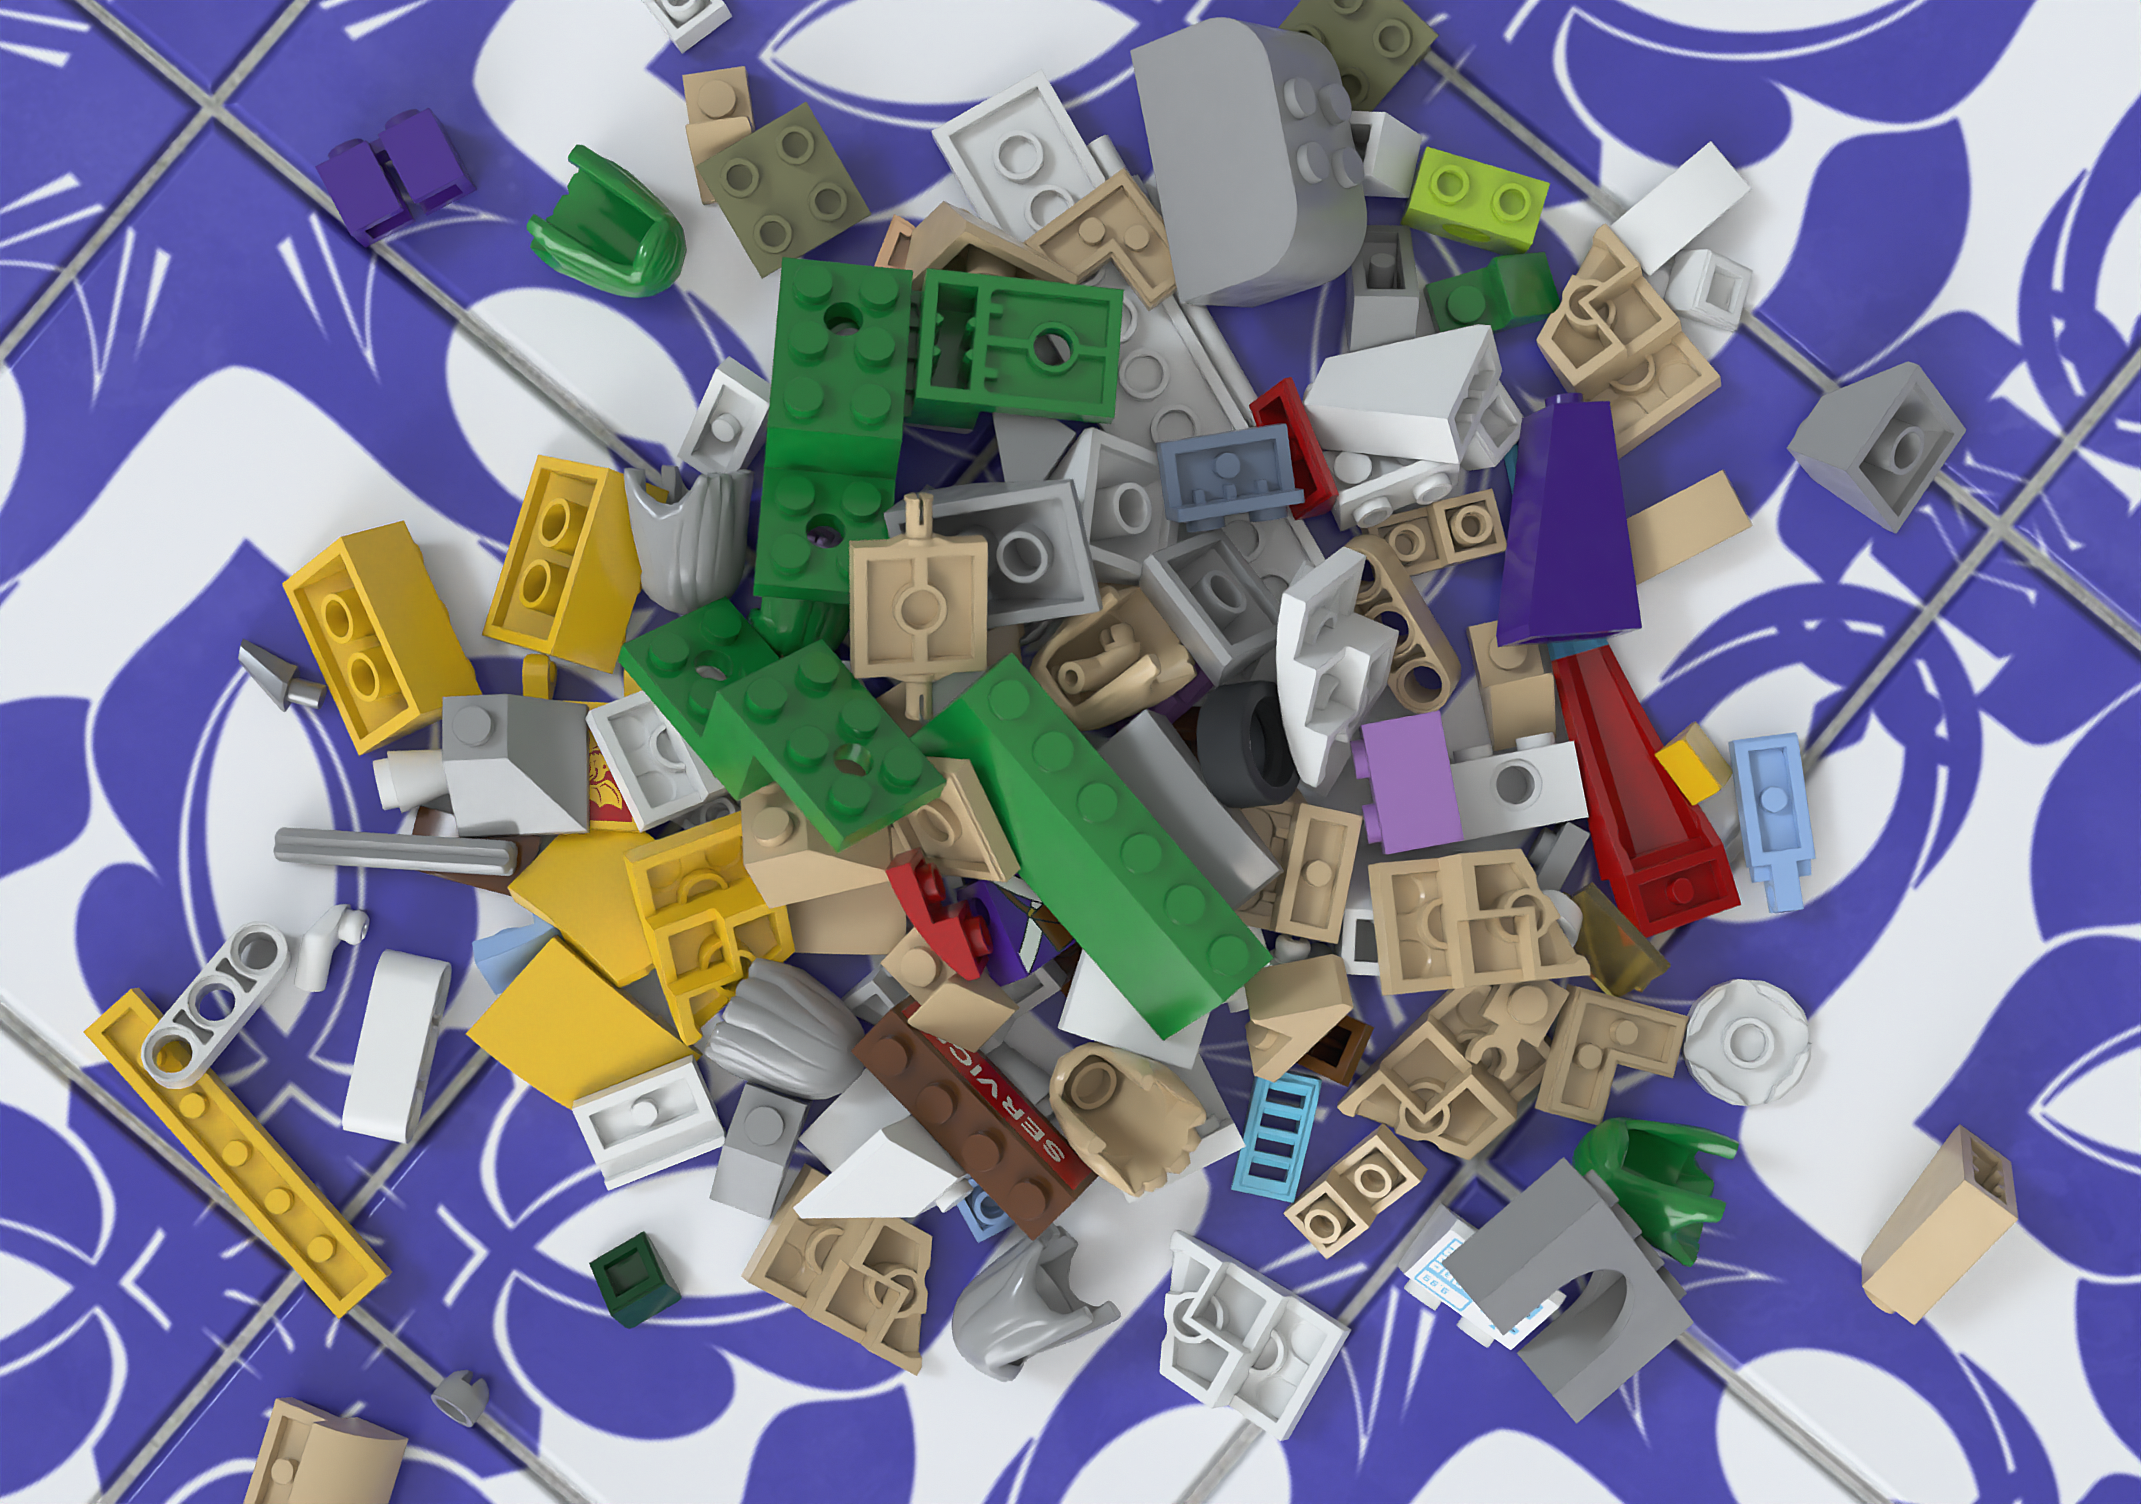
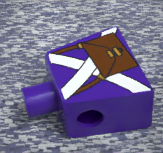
(1020, 927)

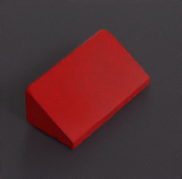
(1309, 466)

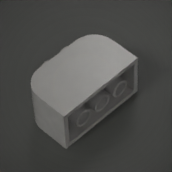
(1251, 160)

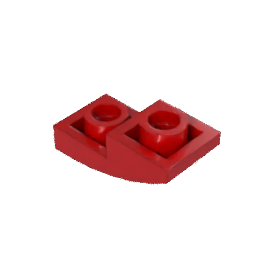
(948, 930)

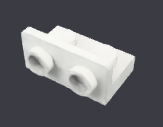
(1378, 484)

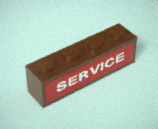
(977, 1119)

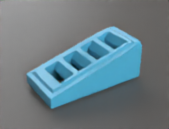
(1289, 1082)

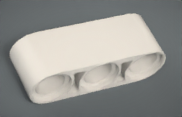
(225, 973)
(396, 1046)

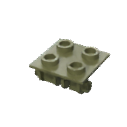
(1368, 40)
(783, 189)

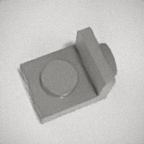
(1556, 853)

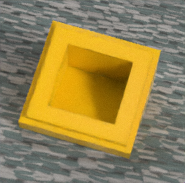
(1694, 764)

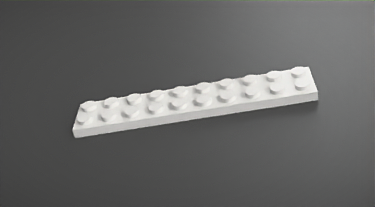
(1020, 172)

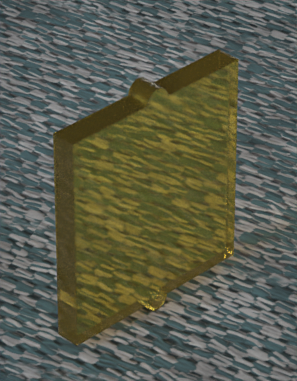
(1613, 946)

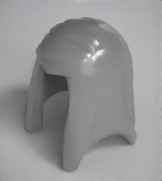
(693, 542)
(788, 1034)
(1024, 1306)

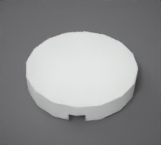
(1746, 1042)

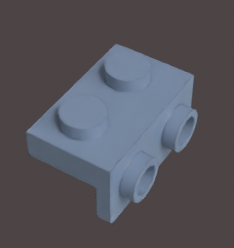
(1228, 476)

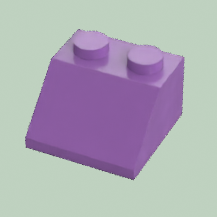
(1408, 783)

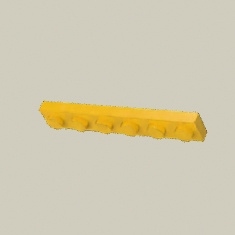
(243, 1160)

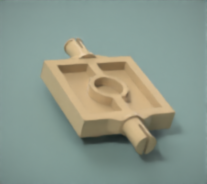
(918, 606)

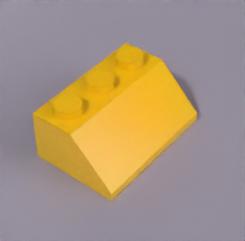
(570, 566)
(380, 635)

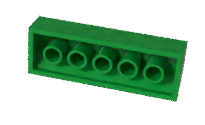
(1096, 851)

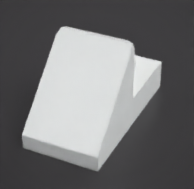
(729, 421)

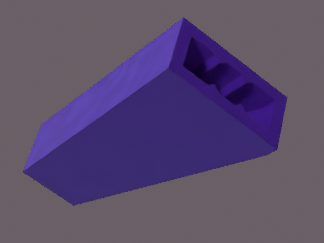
(1567, 531)

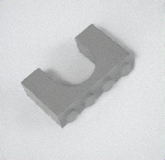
(1547, 1239)

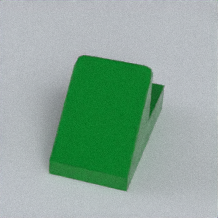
(1503, 295)

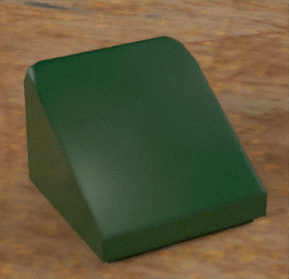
(634, 1281)

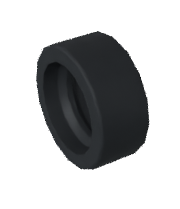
(1233, 769)

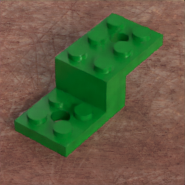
(977, 349)
(831, 423)
(782, 722)

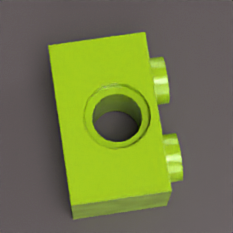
(1474, 203)

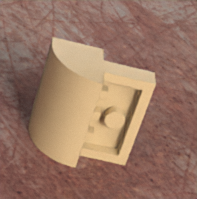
(324, 1459)

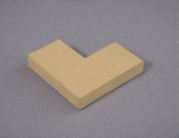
(1117, 227)
(1594, 1037)

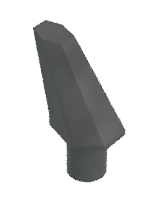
(280, 678)

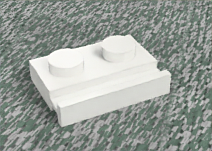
(650, 1122)

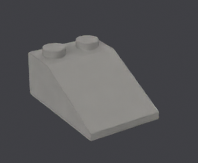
(1035, 545)

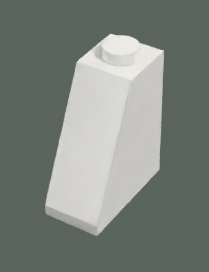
(1406, 396)

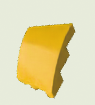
(587, 895)
(703, 918)
(573, 1028)

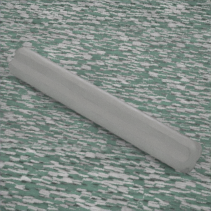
(396, 851)

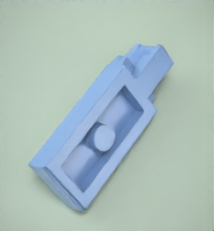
(1773, 816)

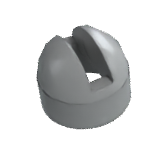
(460, 1399)

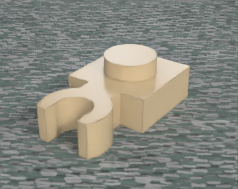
(1517, 1014)

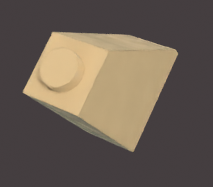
(1940, 1227)

